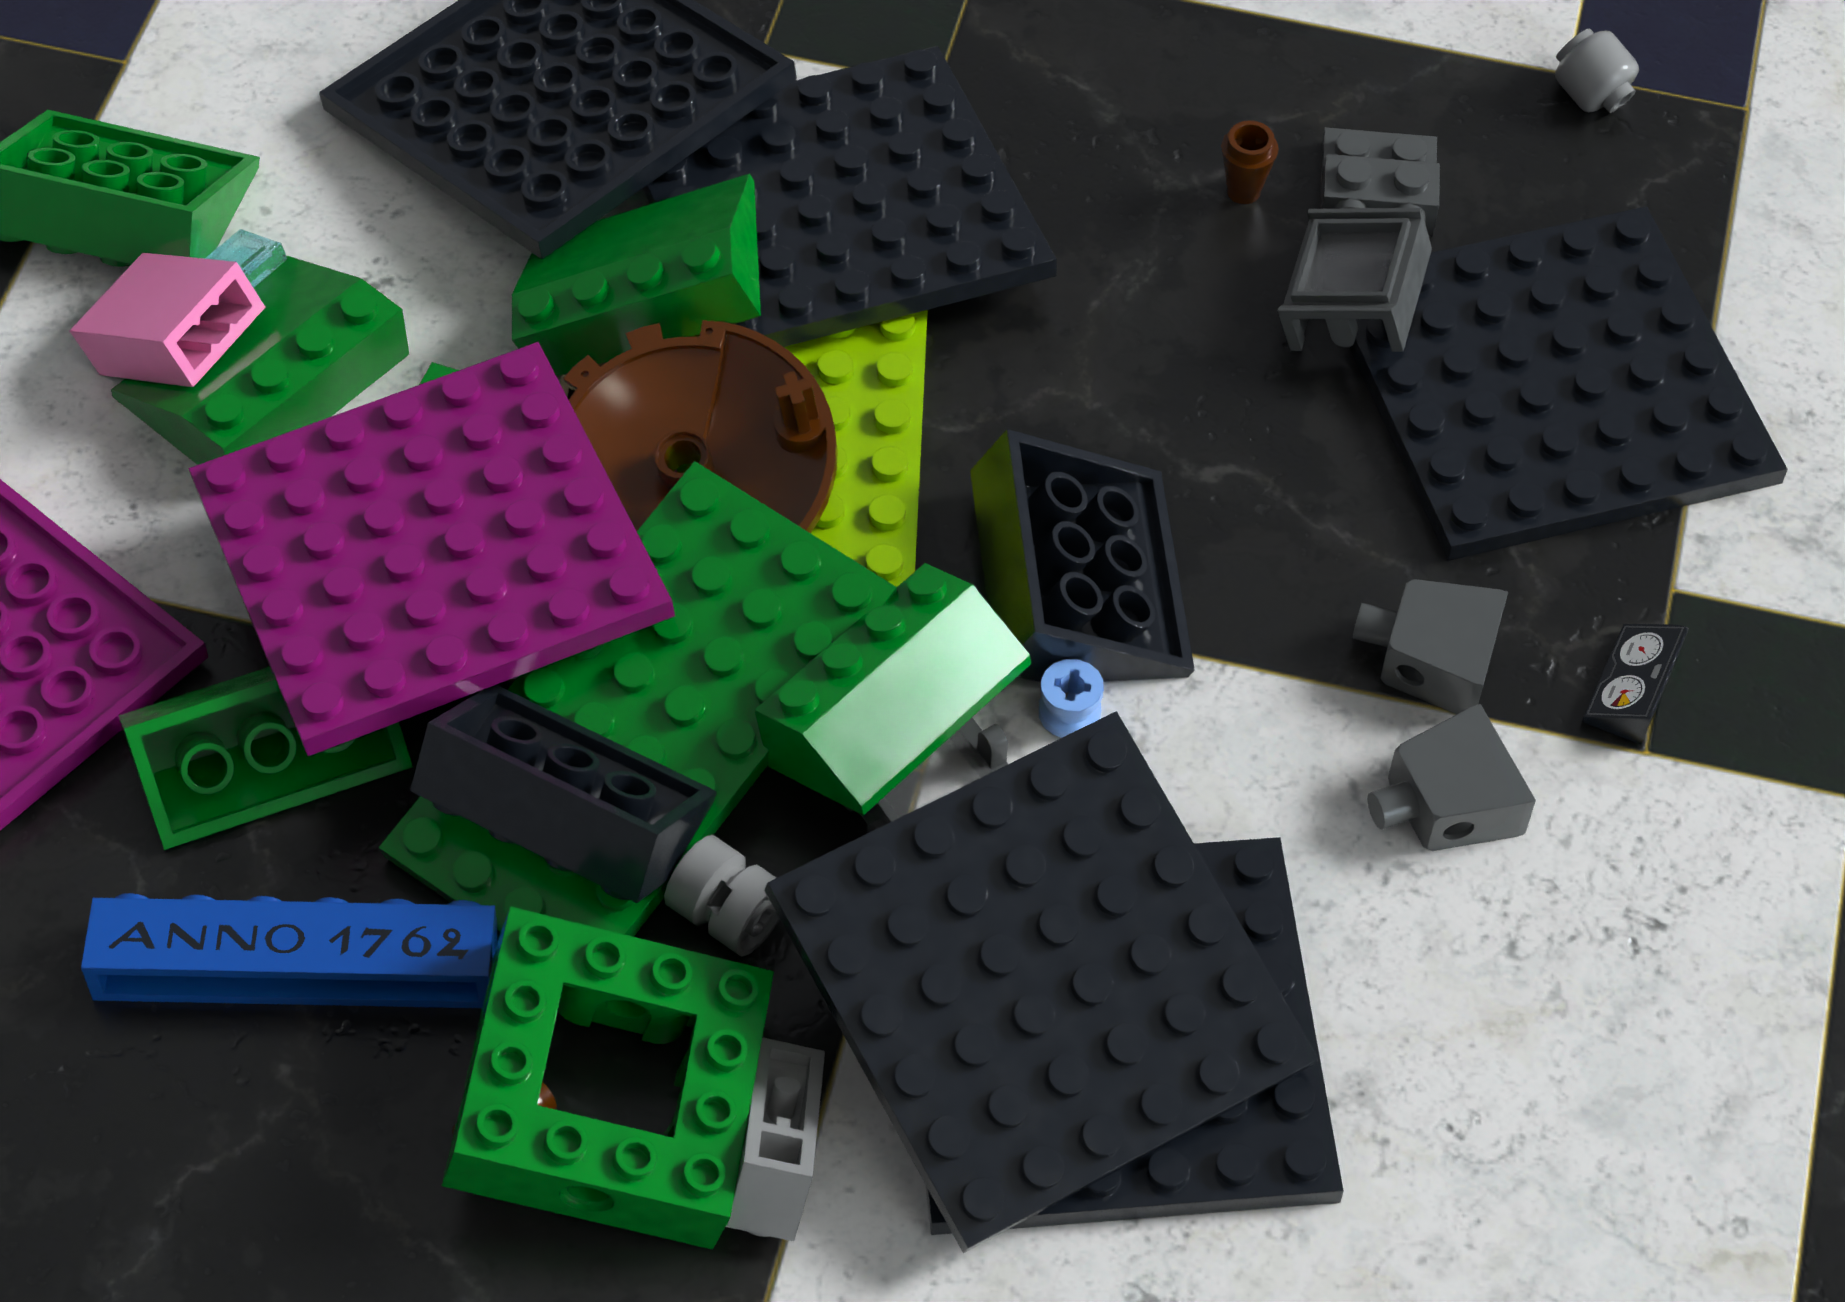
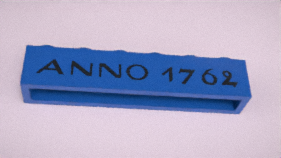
(289, 951)

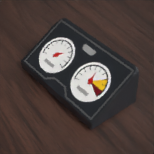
(1635, 679)

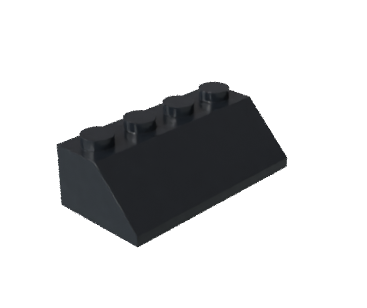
(560, 791)

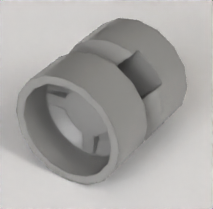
(719, 890)

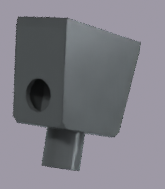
(1436, 640)
(1455, 785)

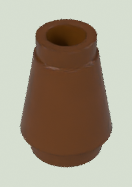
(1248, 158)

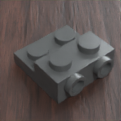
(1380, 172)

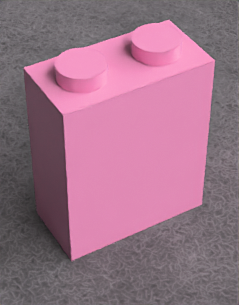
(168, 319)

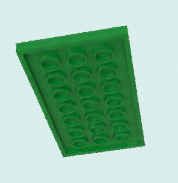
(749, 614)

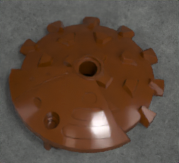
(712, 400)

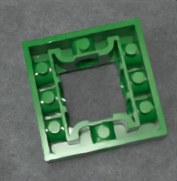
(587, 1167)

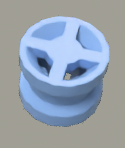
(1083, 704)

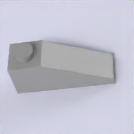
(779, 1141)

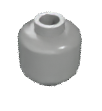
(1596, 71)

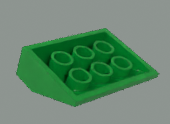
(117, 190)
(643, 268)
(292, 366)

